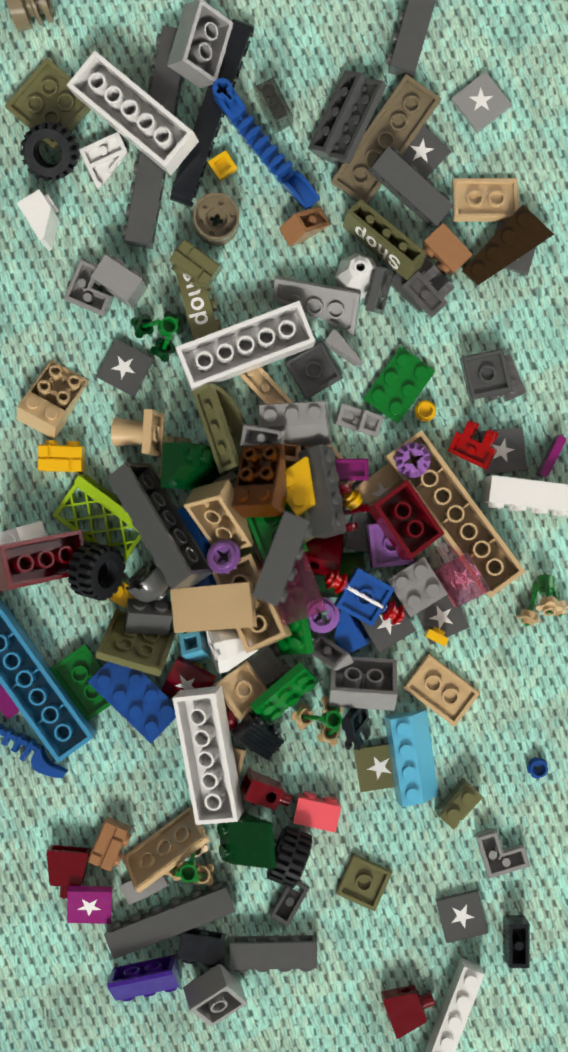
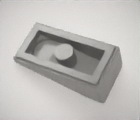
(338, 345)

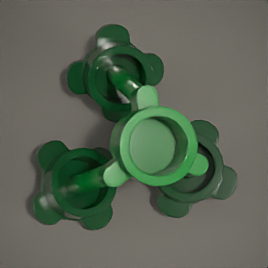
(166, 327)

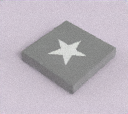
(481, 102)

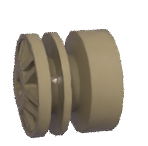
(25, 9)
(212, 207)

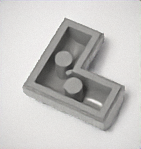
(82, 292)
(260, 435)
(499, 860)

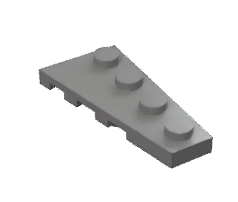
(321, 301)

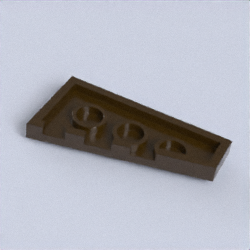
(513, 240)

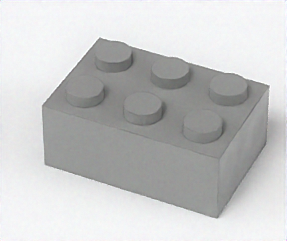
(200, 43)
(365, 684)

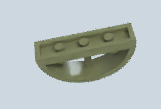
(222, 425)

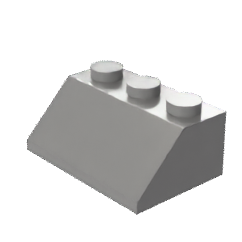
(303, 421)

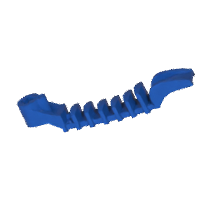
(283, 171)
(39, 760)

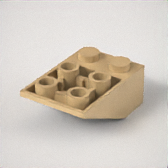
(51, 399)

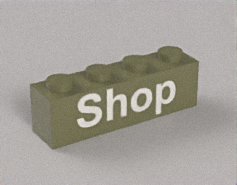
(384, 239)
(198, 308)

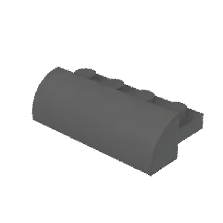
(346, 117)

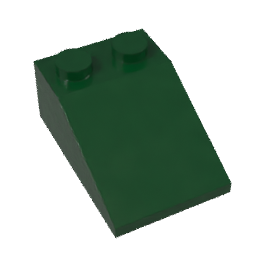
(247, 842)

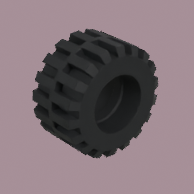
(37, 163)
(96, 571)
(291, 856)

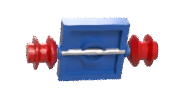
(364, 596)

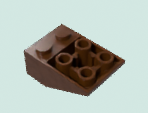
(261, 482)

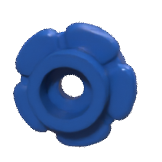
(541, 772)

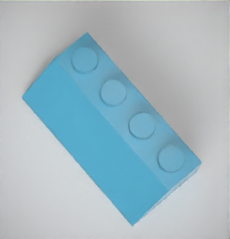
(411, 757)

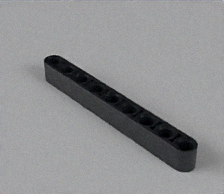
(209, 117)

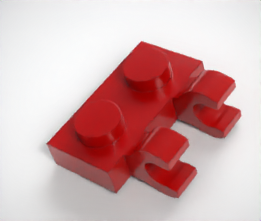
(472, 450)

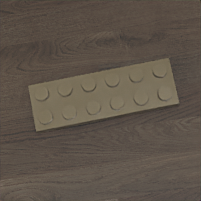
(393, 127)

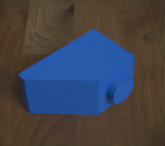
(350, 633)

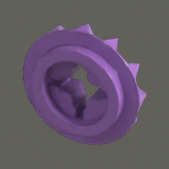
(403, 455)
(215, 560)
(322, 626)

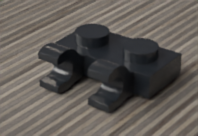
(354, 723)

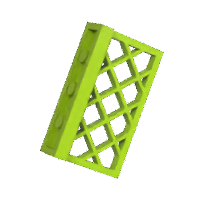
(108, 502)

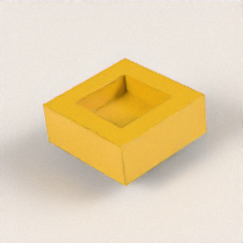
(222, 166)
(436, 635)

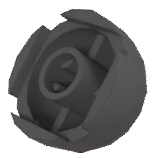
(148, 584)

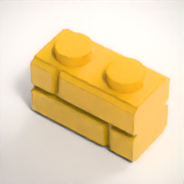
(61, 457)

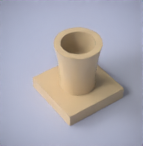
(146, 433)

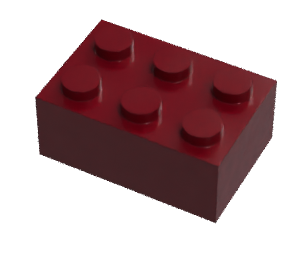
(405, 519)

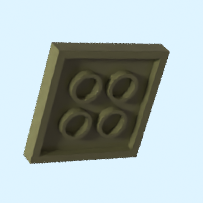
(47, 99)
(134, 650)

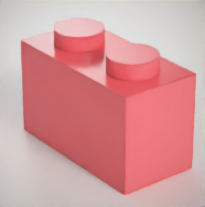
(317, 812)

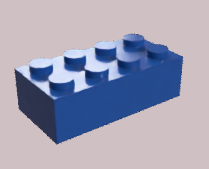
(134, 698)

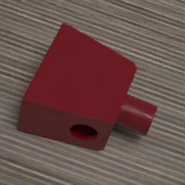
(325, 553)
(263, 790)
(67, 866)
(406, 1008)

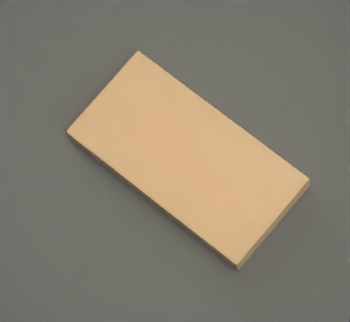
(213, 607)
(164, 849)

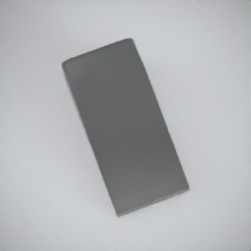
(288, 904)

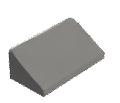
(331, 653)

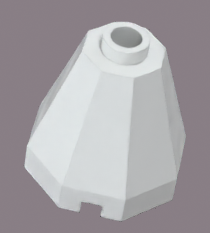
(355, 273)
(226, 649)

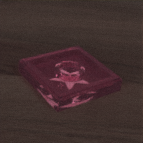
(461, 580)

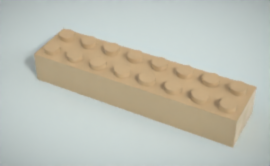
(460, 518)

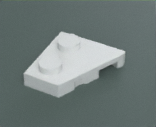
(104, 157)

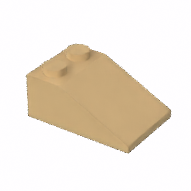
(216, 517)

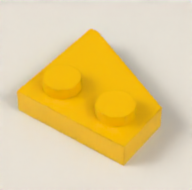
(299, 487)

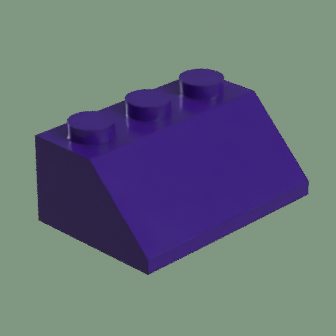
(144, 978)

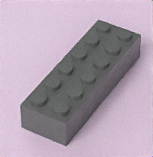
(159, 525)

